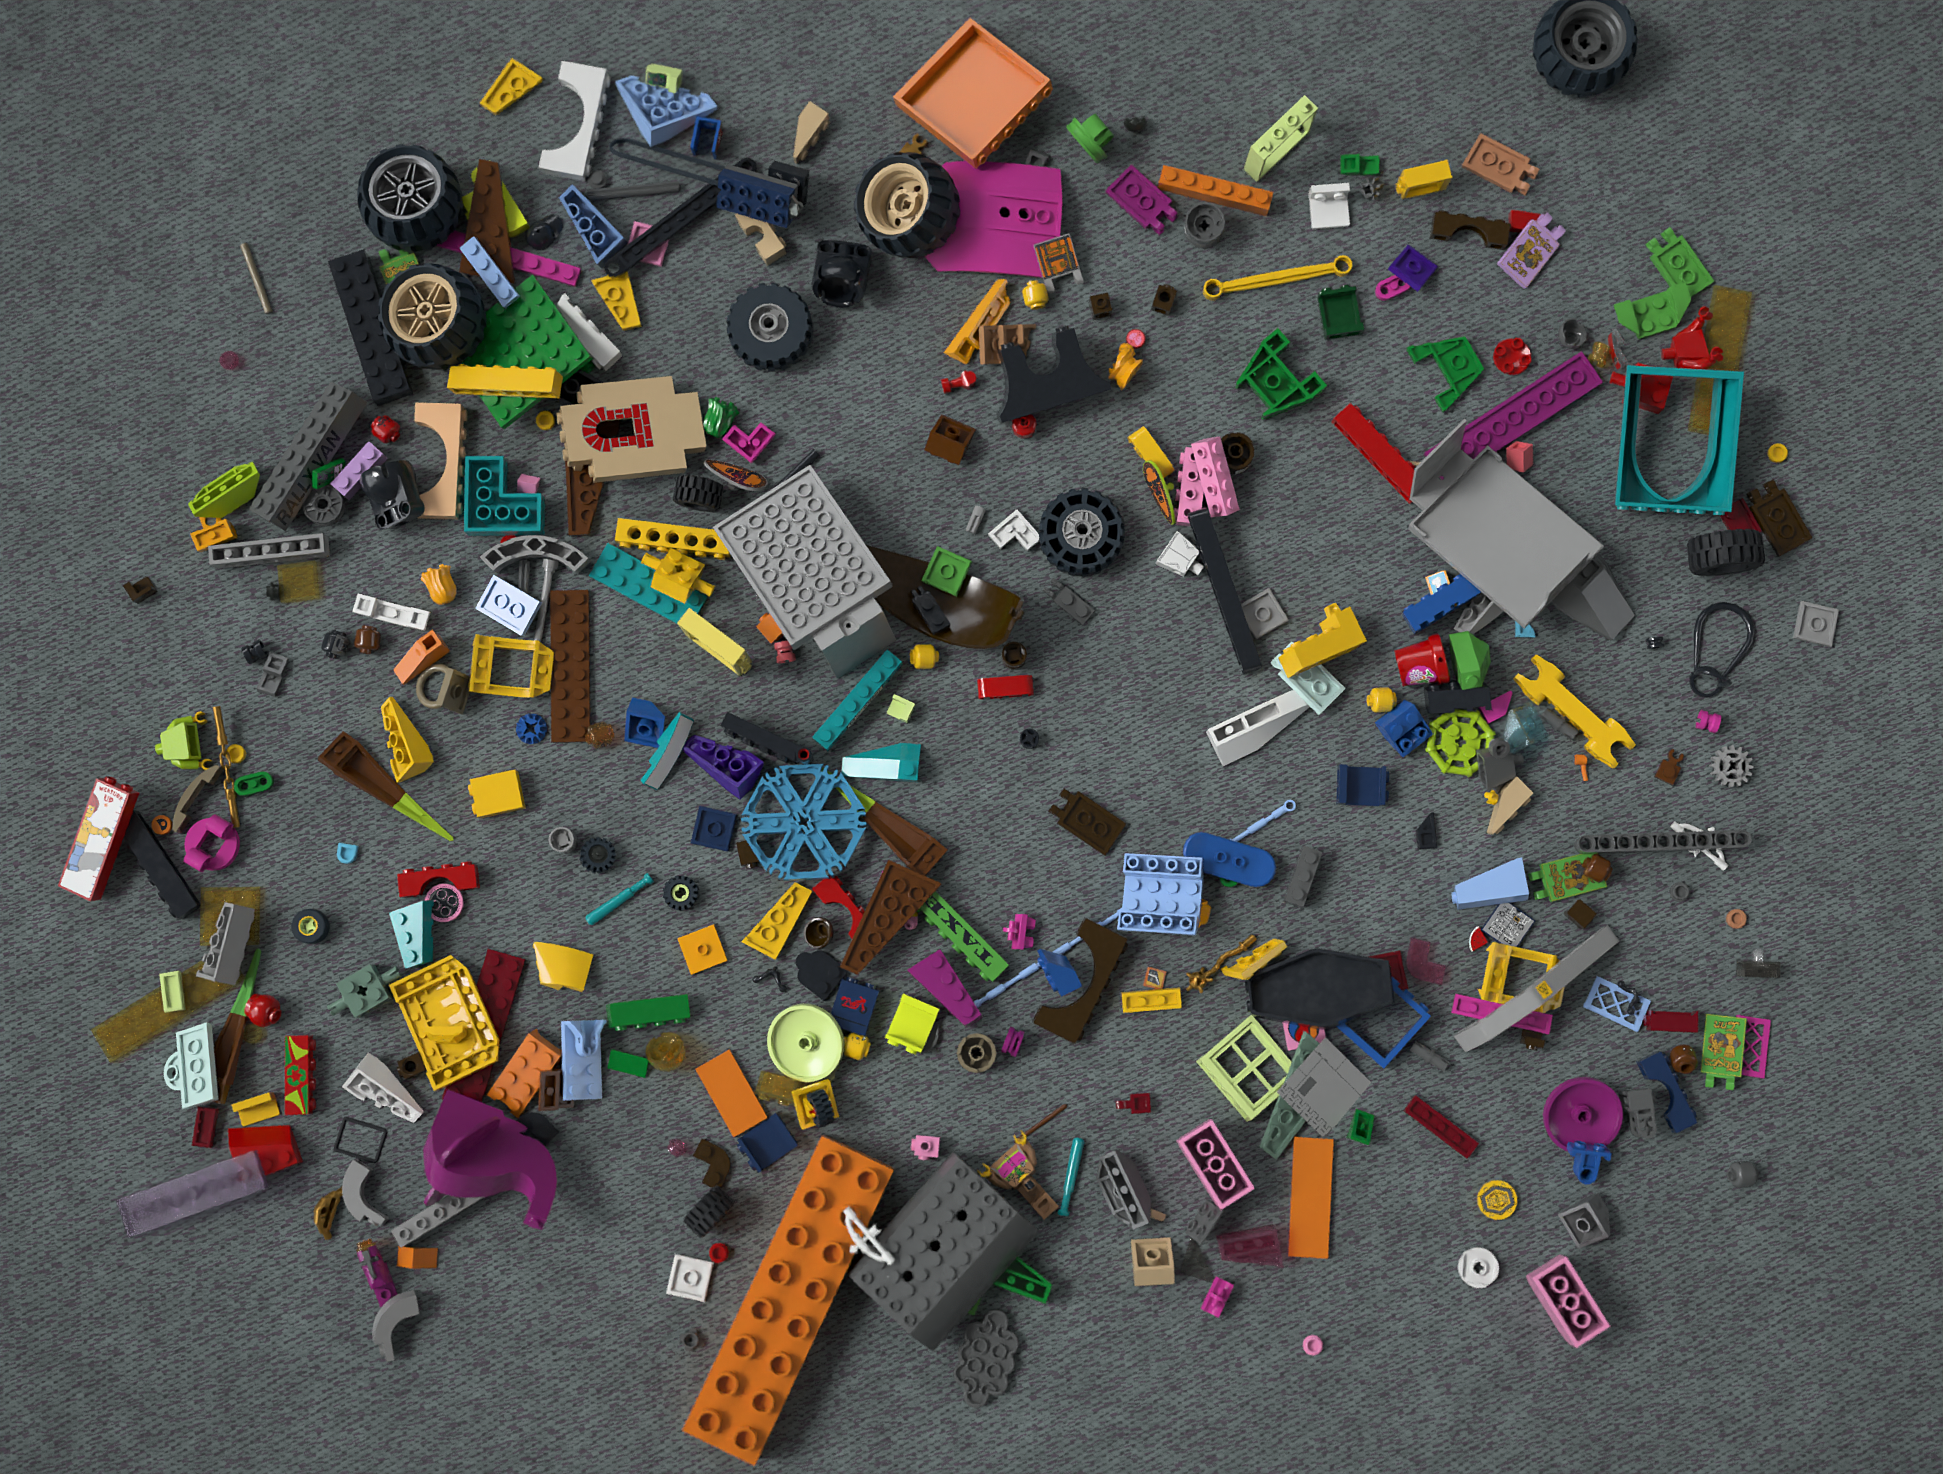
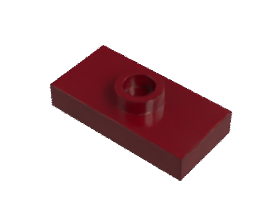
(205, 1127)

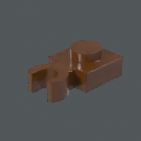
(1668, 770)

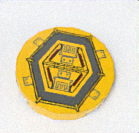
(1497, 1199)

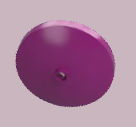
(1599, 1118)

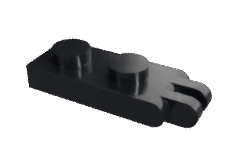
(929, 611)

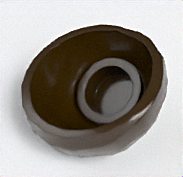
(818, 932)

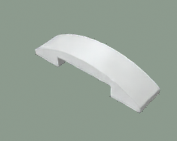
(391, 612)

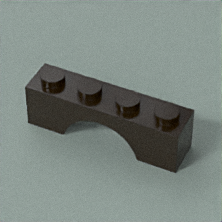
(1493, 233)

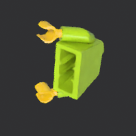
(182, 744)

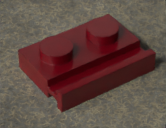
(1740, 517)

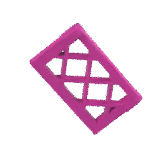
(1764, 1047)

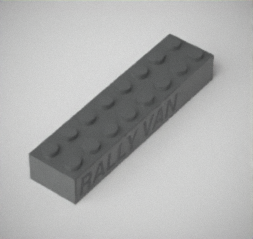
(309, 450)

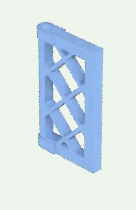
(1613, 987)

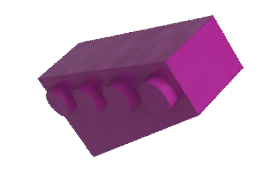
(942, 982)

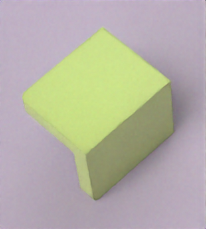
(901, 708)

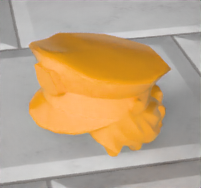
(1125, 366)

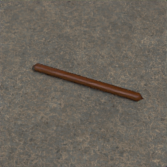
(1043, 1121)

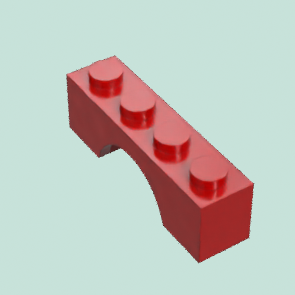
(414, 883)
(830, 892)

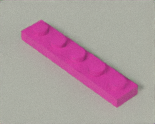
(1481, 1008)

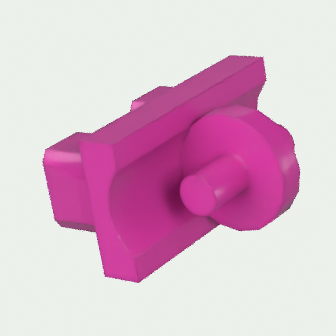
(1017, 931)
(1217, 1296)

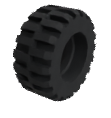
(1725, 552)

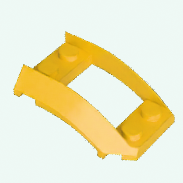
(482, 664)
(1497, 969)

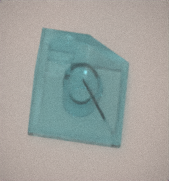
(1523, 727)

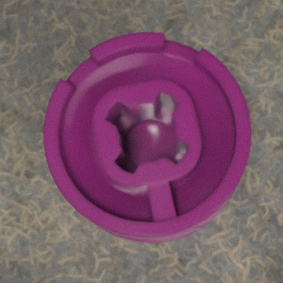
(1011, 1038)

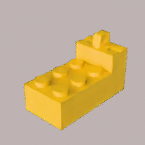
(1339, 636)

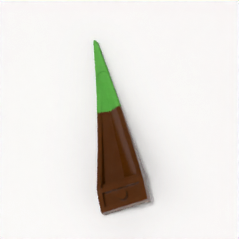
(230, 1039)

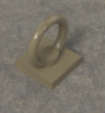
(453, 691)

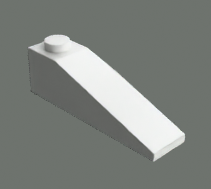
(378, 1083)

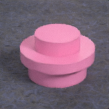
(1312, 1345)

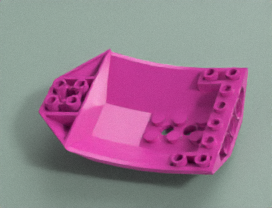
(985, 238)

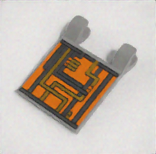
(1056, 259)

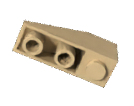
(810, 124)
(1510, 798)

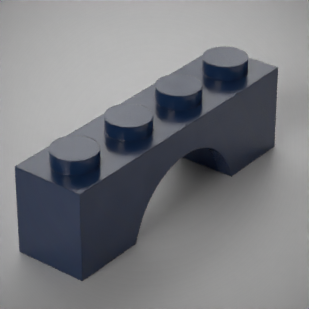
(1679, 1114)

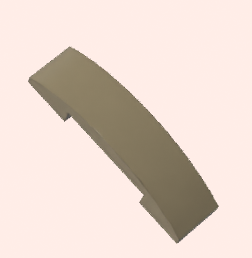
(180, 817)

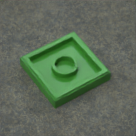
(946, 571)

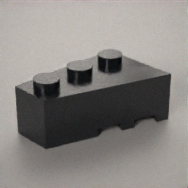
(1451, 697)

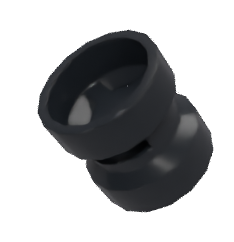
(254, 652)

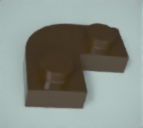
(718, 1162)

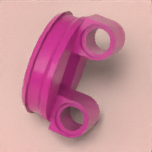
(197, 834)

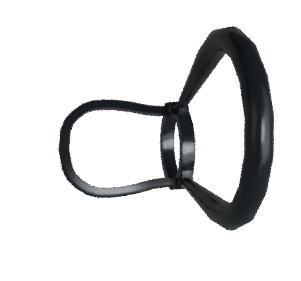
(1697, 638)

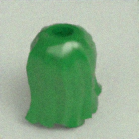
(719, 417)

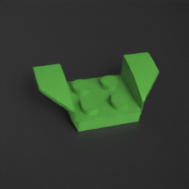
(1654, 313)

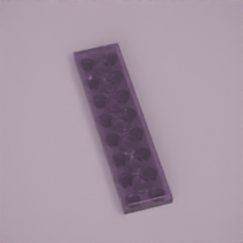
(192, 1193)

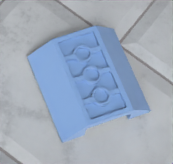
(1161, 894)

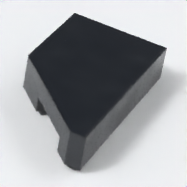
(1426, 834)

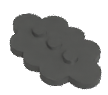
(986, 1358)

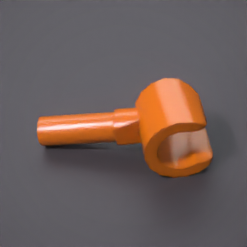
(1582, 760)

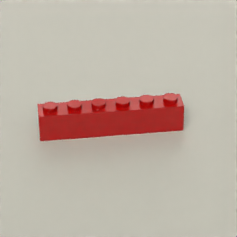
(1376, 449)

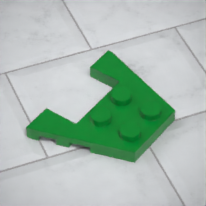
(1456, 362)

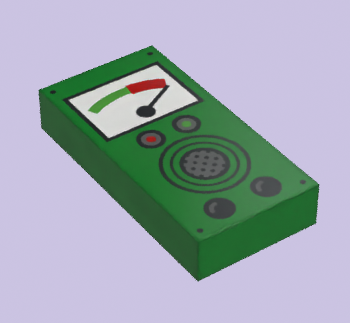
(326, 474)

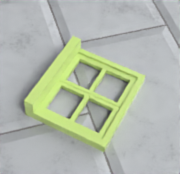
(1228, 1085)

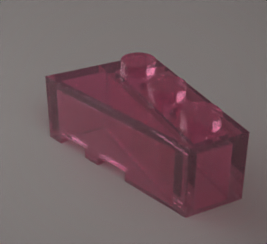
(1251, 1245)

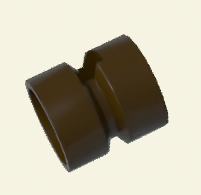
(1014, 655)

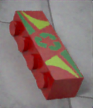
(299, 1075)

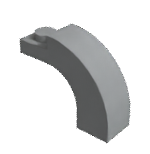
(354, 1196)
(389, 1315)

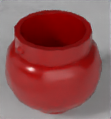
(263, 1010)

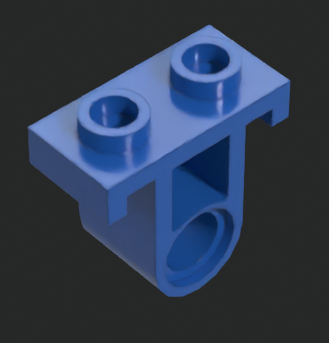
(1587, 1157)

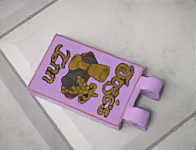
(1531, 250)

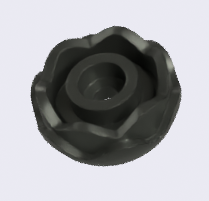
(1135, 124)

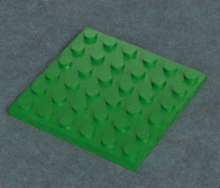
(525, 336)

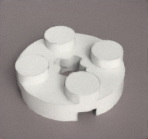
(1485, 1276)

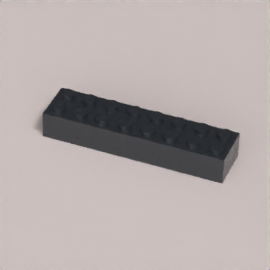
(360, 302)

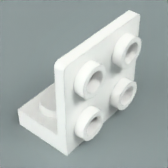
(1329, 205)

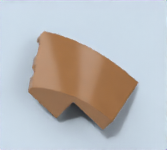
(994, 336)

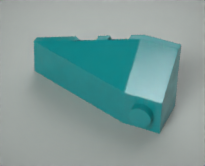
(891, 763)

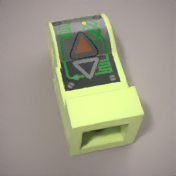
(664, 77)

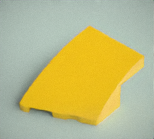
(562, 966)

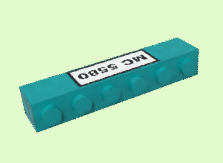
(857, 700)

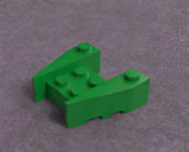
(1275, 382)

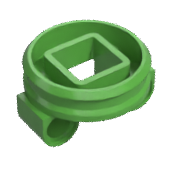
(1091, 136)

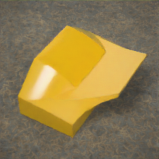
(445, 1034)

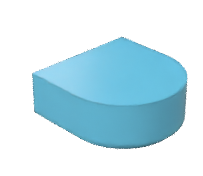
(347, 853)

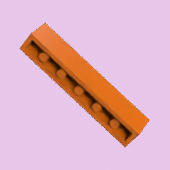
(1215, 190)

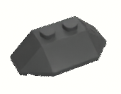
(1124, 1189)

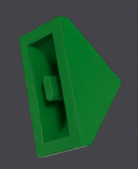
(1361, 1127)

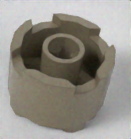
(981, 1063)

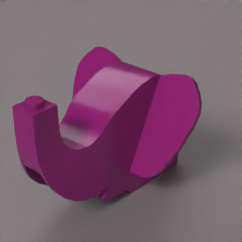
(482, 1153)

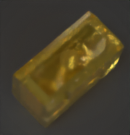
(776, 1087)

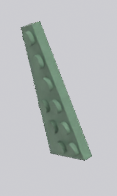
(1284, 1119)

